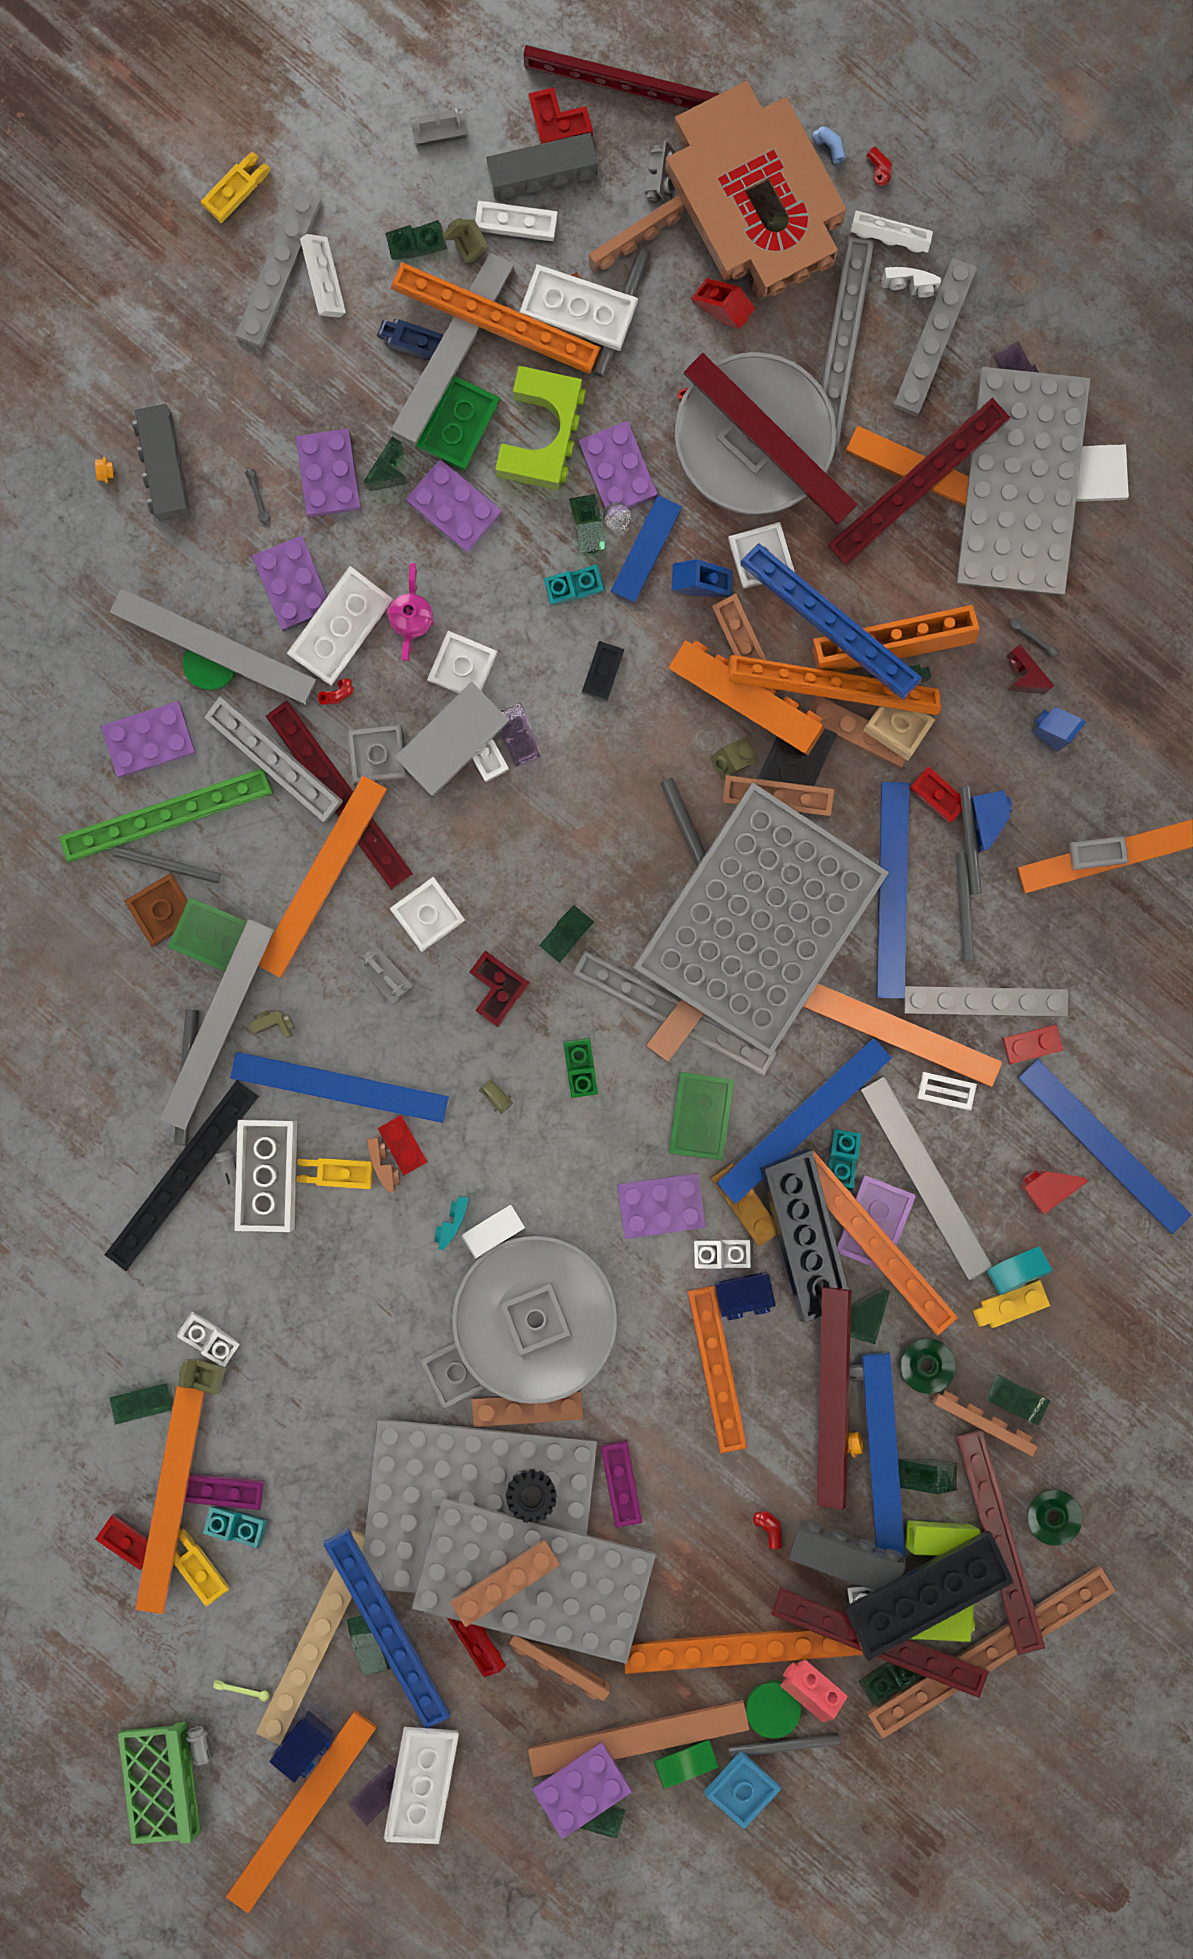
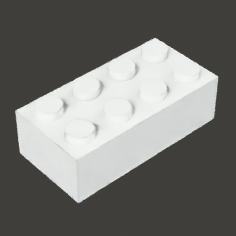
(266, 1175)

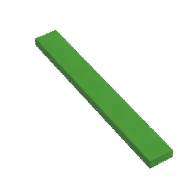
(166, 815)

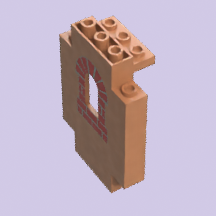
(735, 147)

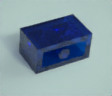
(744, 1295)
(301, 1747)

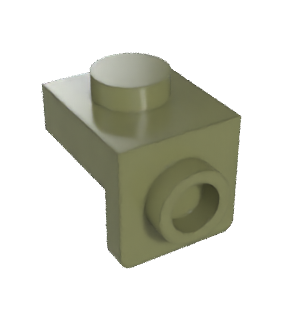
(467, 238)
(734, 757)
(266, 1021)
(201, 1375)

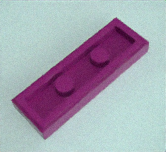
(621, 1483)
(225, 1491)

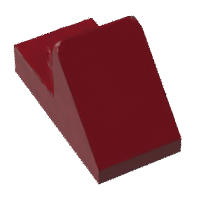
(1033, 677)

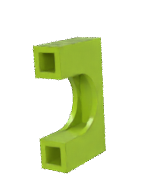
(546, 465)
(937, 1539)

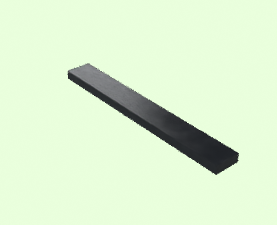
(181, 1175)

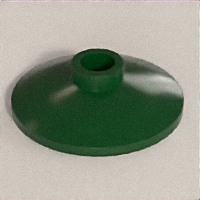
(941, 1369)
(1066, 1524)

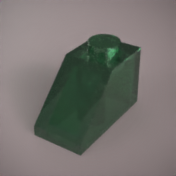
(588, 523)
(868, 1315)
(927, 1475)

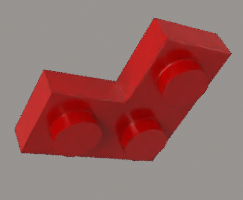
(552, 123)

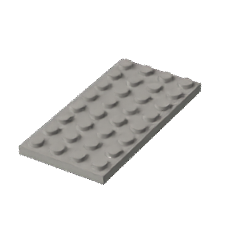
(1024, 484)
(580, 1605)

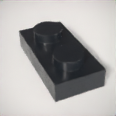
(603, 671)

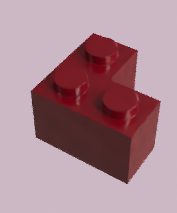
(505, 988)

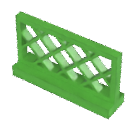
(182, 1785)

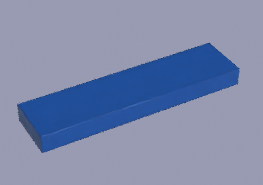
(646, 549)

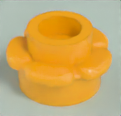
(104, 470)
(855, 1444)

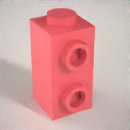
(813, 1690)

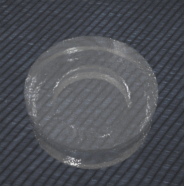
(617, 516)

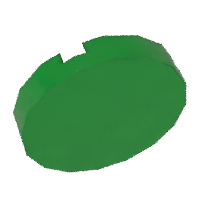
(205, 673)
(772, 1710)

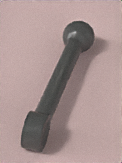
(263, 515)
(1016, 625)

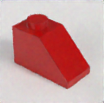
(724, 302)
(1049, 1188)

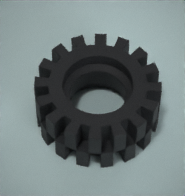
(536, 1512)

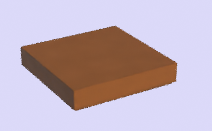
(158, 908)

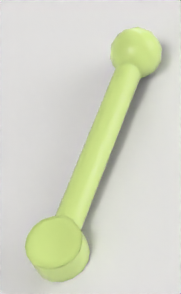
(263, 1695)

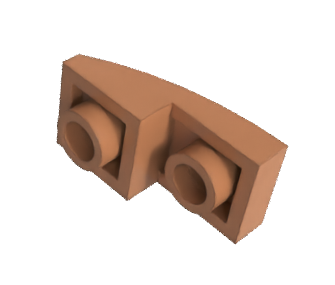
(386, 1173)

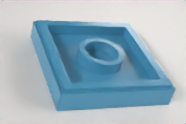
(742, 1789)

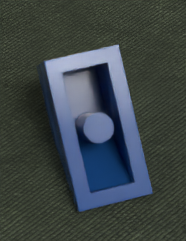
(701, 579)
(1057, 727)
(990, 816)

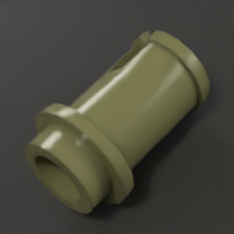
(496, 1096)

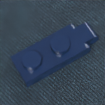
(409, 338)

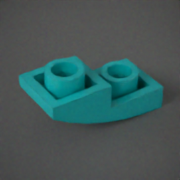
(574, 585)
(844, 1155)
(445, 1233)
(1019, 1270)
(235, 1526)

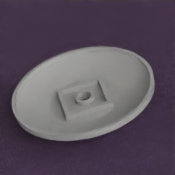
(721, 458)
(495, 1309)

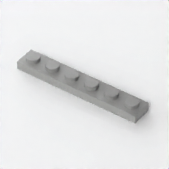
(278, 269)
(934, 337)
(273, 759)
(986, 1001)

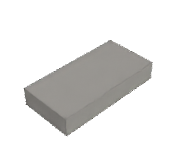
(1098, 853)

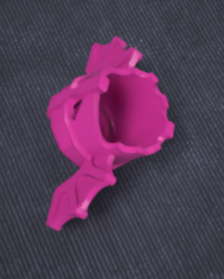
(411, 625)

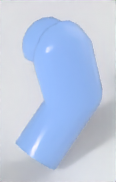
(830, 138)

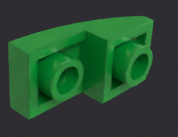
(580, 1067)
(685, 1764)

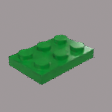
(458, 423)
(207, 934)
(701, 1116)

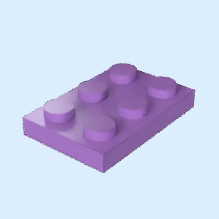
(617, 466)
(328, 473)
(453, 506)
(291, 582)
(148, 739)
(661, 1205)
(886, 1206)
(582, 1790)

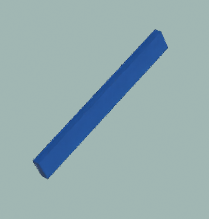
(831, 621)
(893, 890)
(339, 1087)
(804, 1119)
(1104, 1146)
(883, 1452)
(386, 1628)

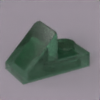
(382, 473)
(566, 933)

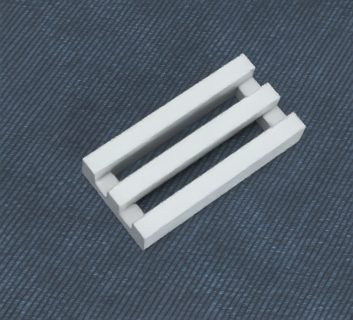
(924, 1086)

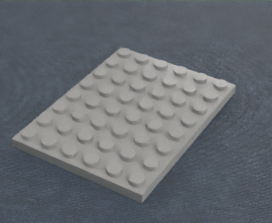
(760, 919)
(427, 1461)

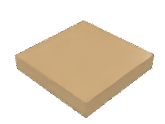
(899, 729)

